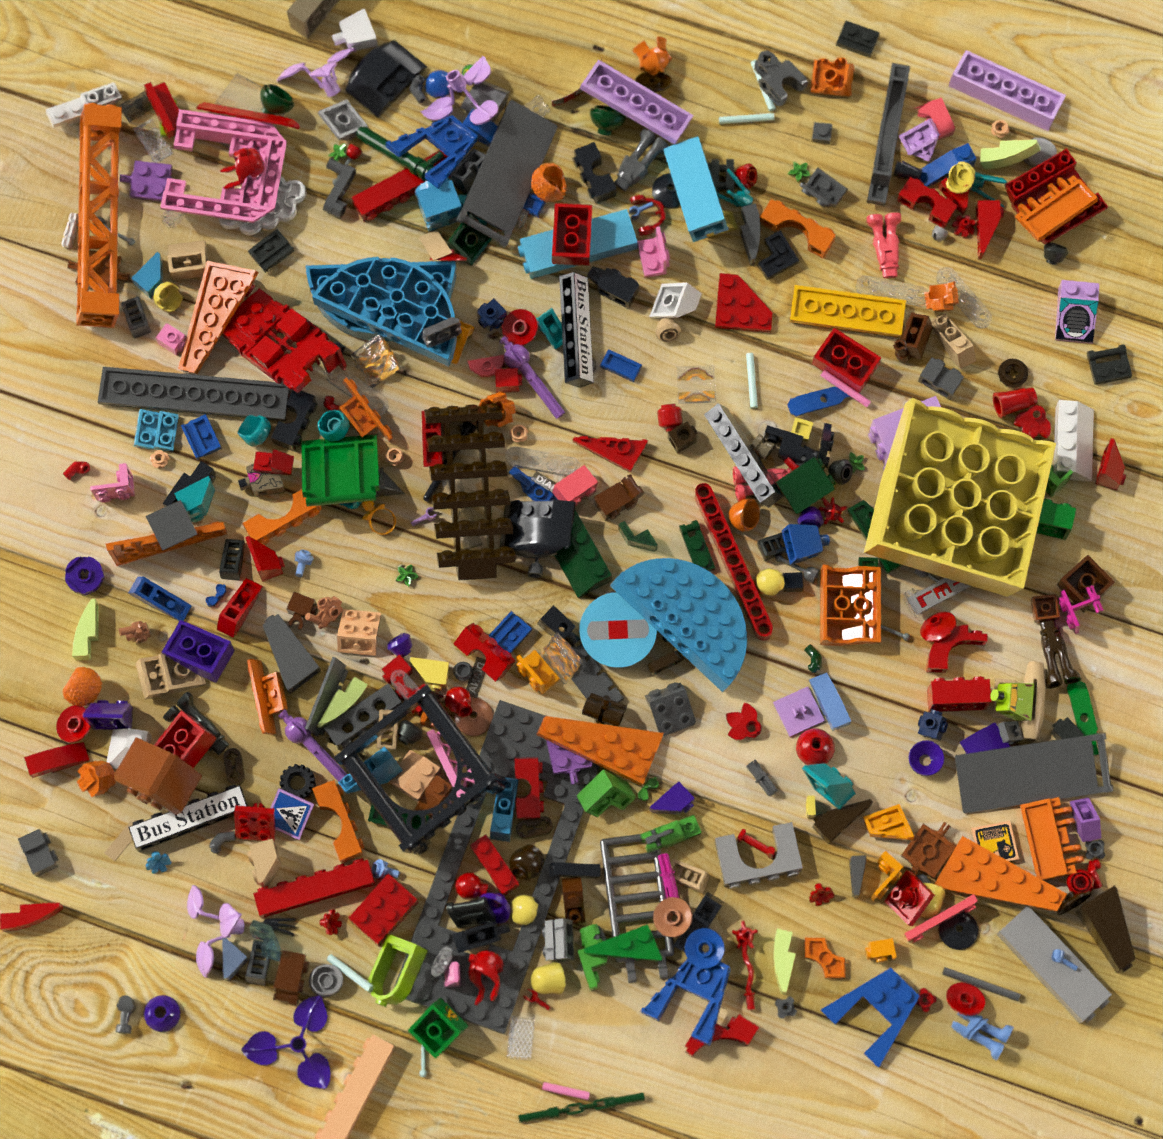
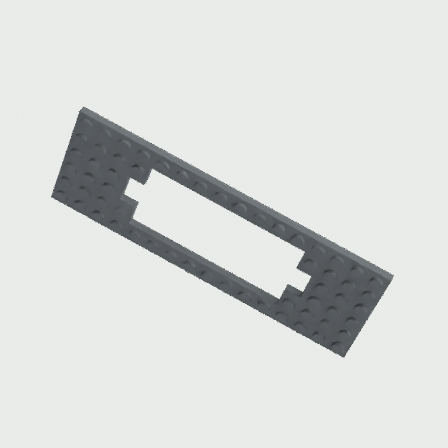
(509, 737)

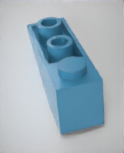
(381, 765)
(504, 812)

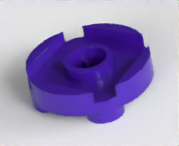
(87, 585)

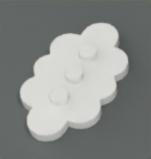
(288, 196)

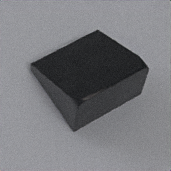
(793, 582)

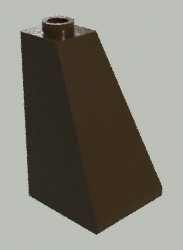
(1108, 928)

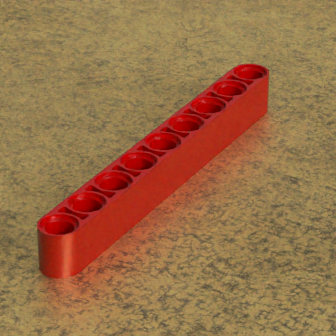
(733, 570)

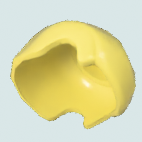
(167, 297)
(523, 910)

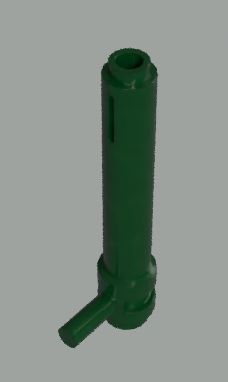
(416, 165)

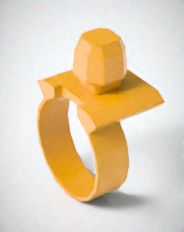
(369, 506)

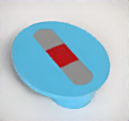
(615, 632)

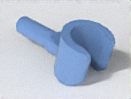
(639, 209)
(1058, 956)

